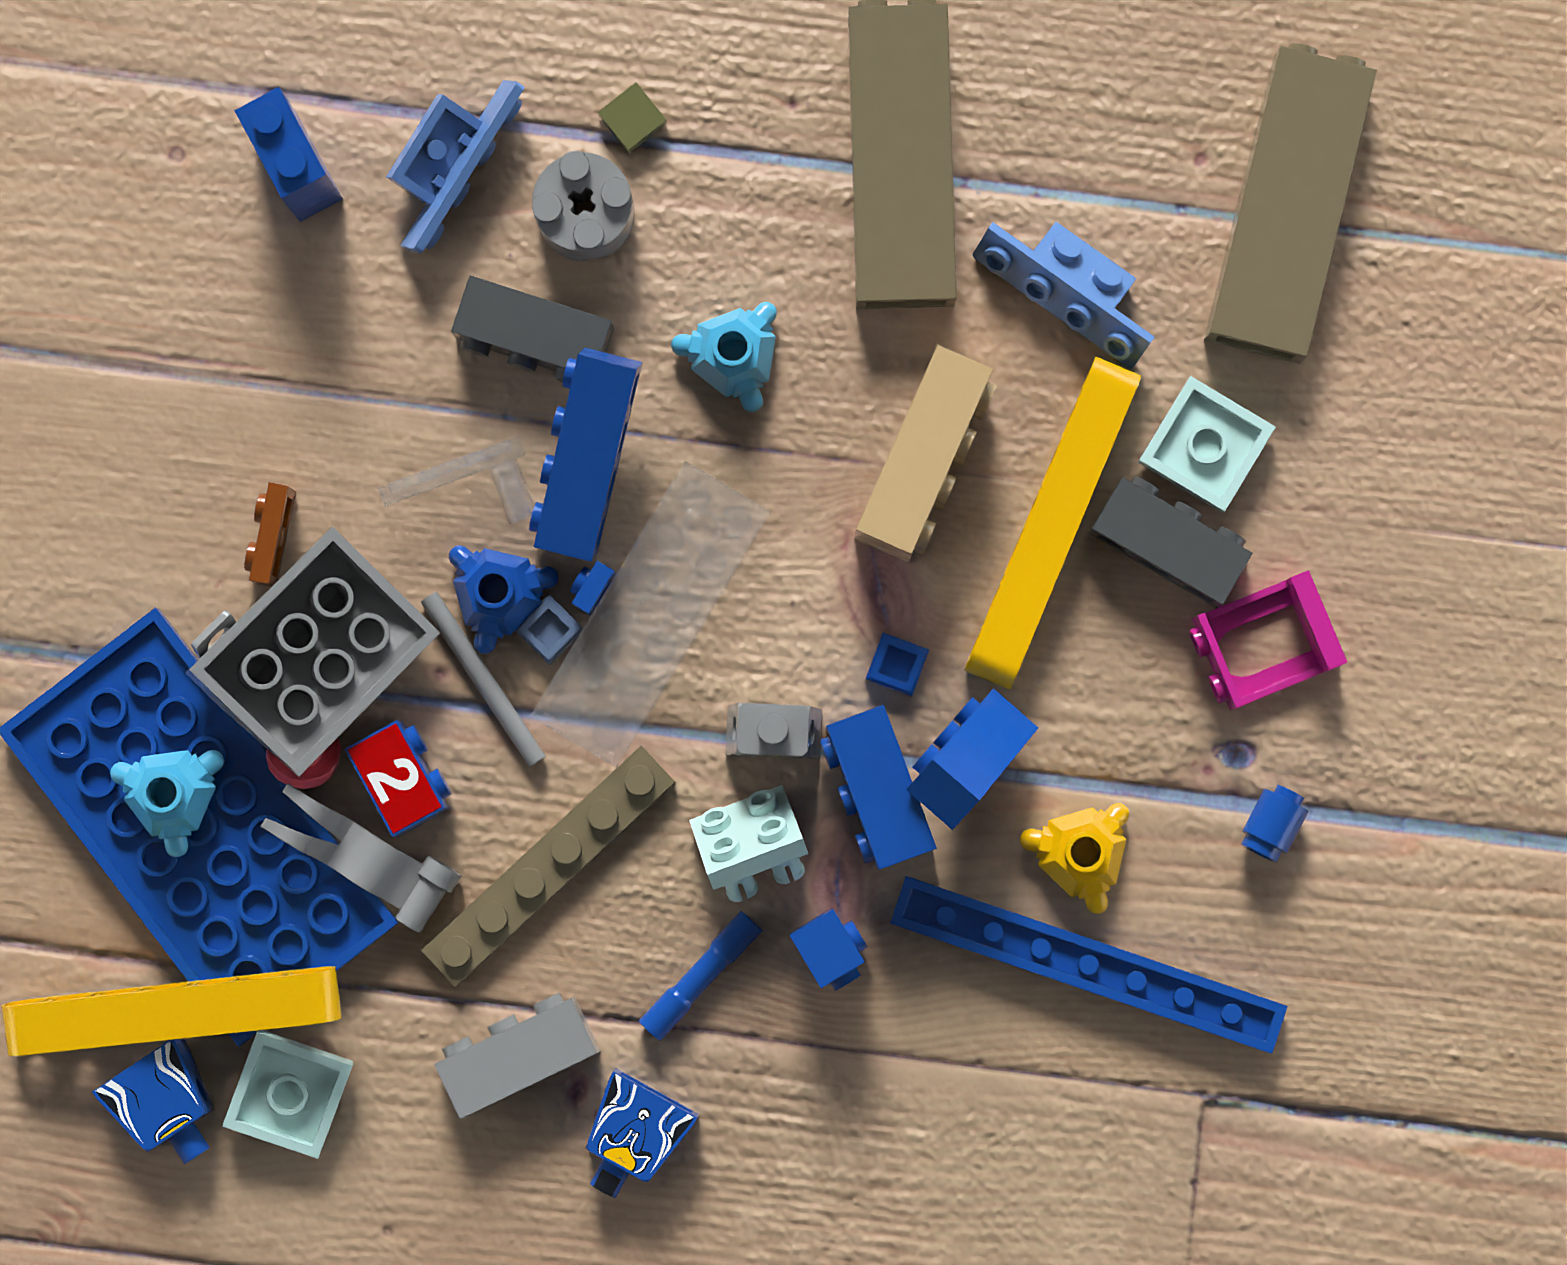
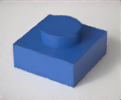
(591, 586)

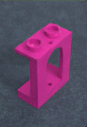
(1296, 591)

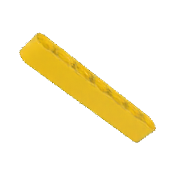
(1052, 523)
(172, 1011)

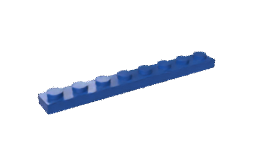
(1088, 964)

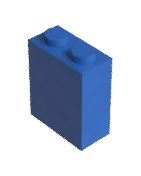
(288, 154)

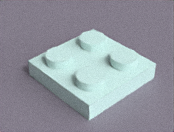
(1206, 444)
(288, 1093)

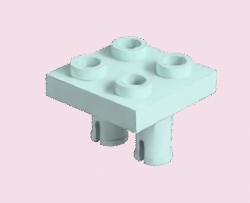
(749, 840)

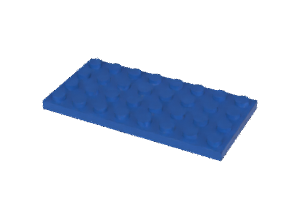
(239, 892)

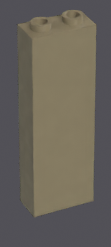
(902, 155)
(1291, 203)

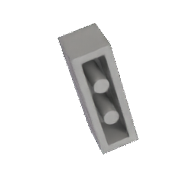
(516, 1054)

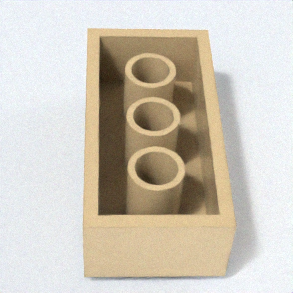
(922, 455)

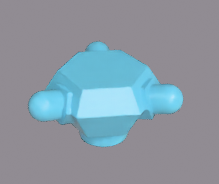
(733, 352)
(169, 793)

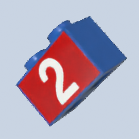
(399, 777)

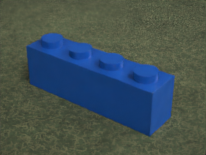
(586, 453)

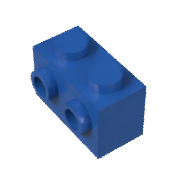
(830, 949)

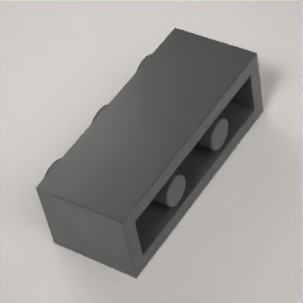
(525, 327)
(1171, 541)

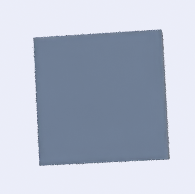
(549, 630)

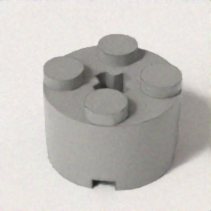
(575, 179)

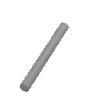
(483, 679)

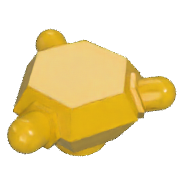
(1082, 852)

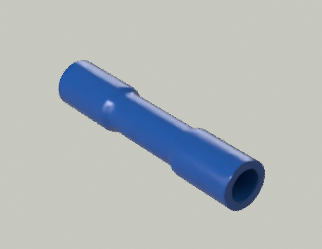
(678, 999)

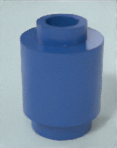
(1274, 823)

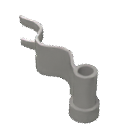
(371, 862)

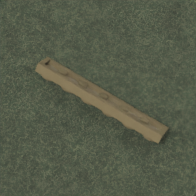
(548, 866)

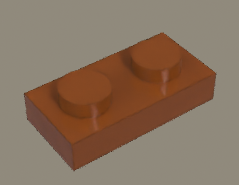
(274, 515)

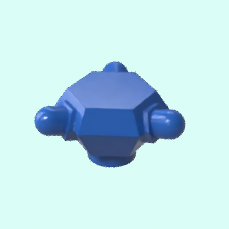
(497, 592)

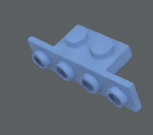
(444, 155)
(1071, 284)

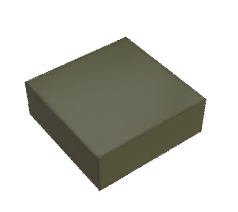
(632, 117)

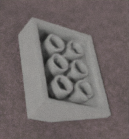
(313, 652)

